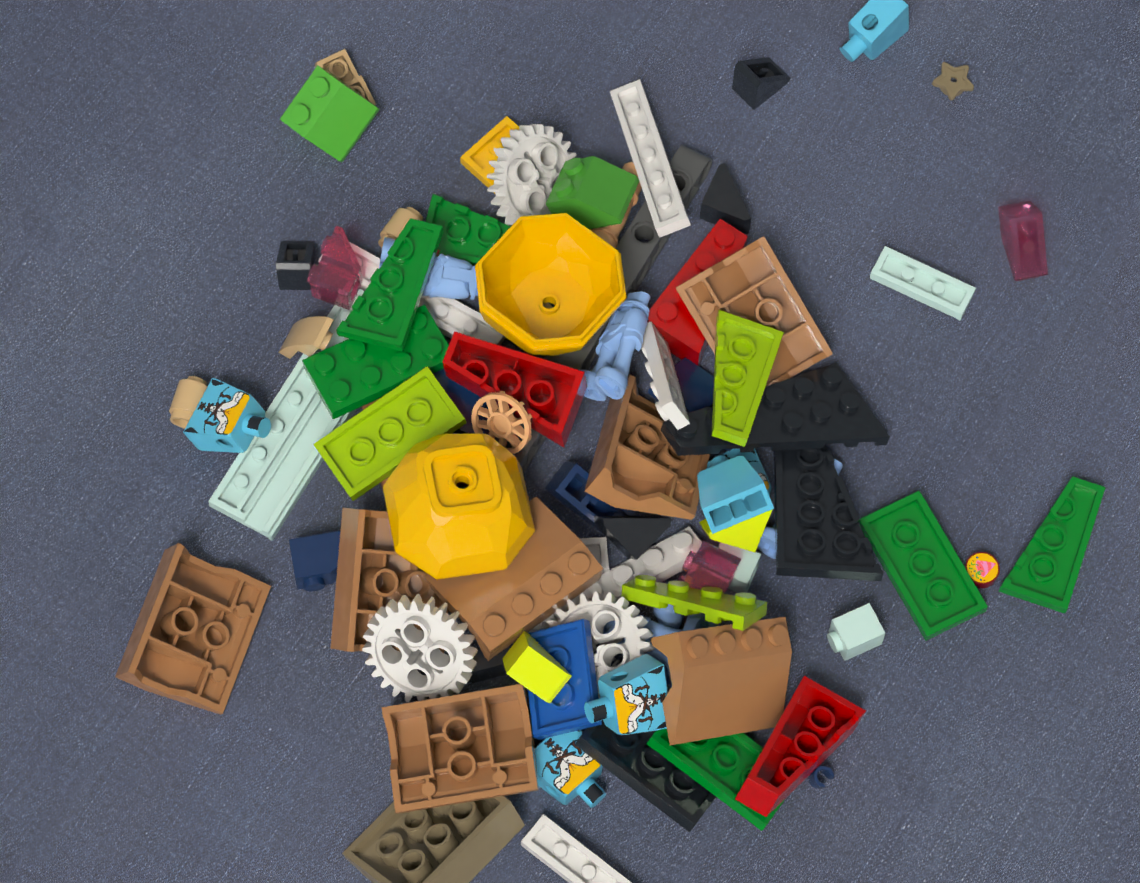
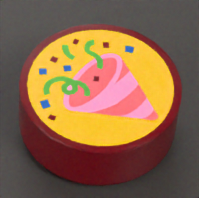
(982, 569)

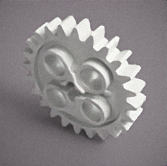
(527, 170)
(627, 626)
(419, 649)

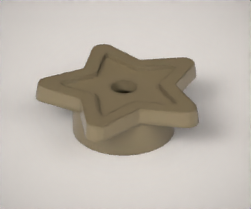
(951, 88)

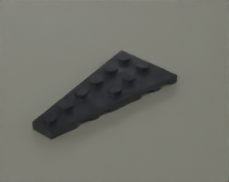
(792, 415)
(817, 520)

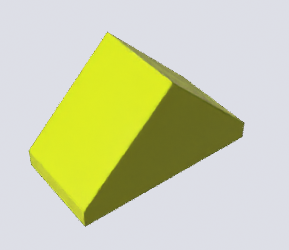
(741, 535)
(535, 668)

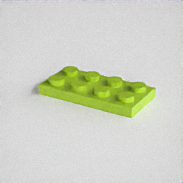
(378, 438)

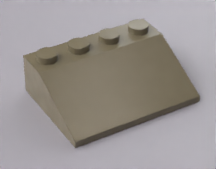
(435, 842)

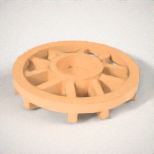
(502, 421)

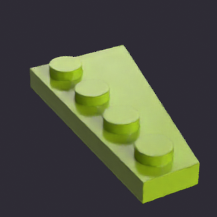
(741, 371)
(717, 607)

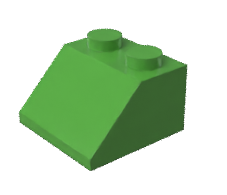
(329, 113)
(592, 192)

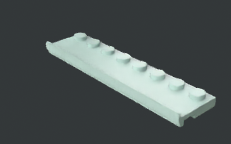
(277, 469)

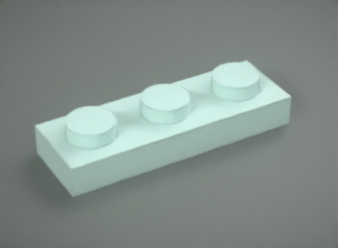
(922, 283)

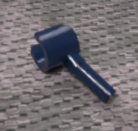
(813, 780)

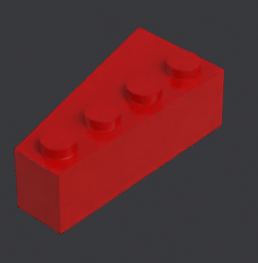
(669, 311)
(545, 387)
(803, 739)

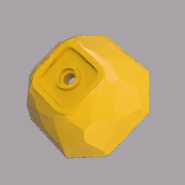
(555, 263)
(455, 528)

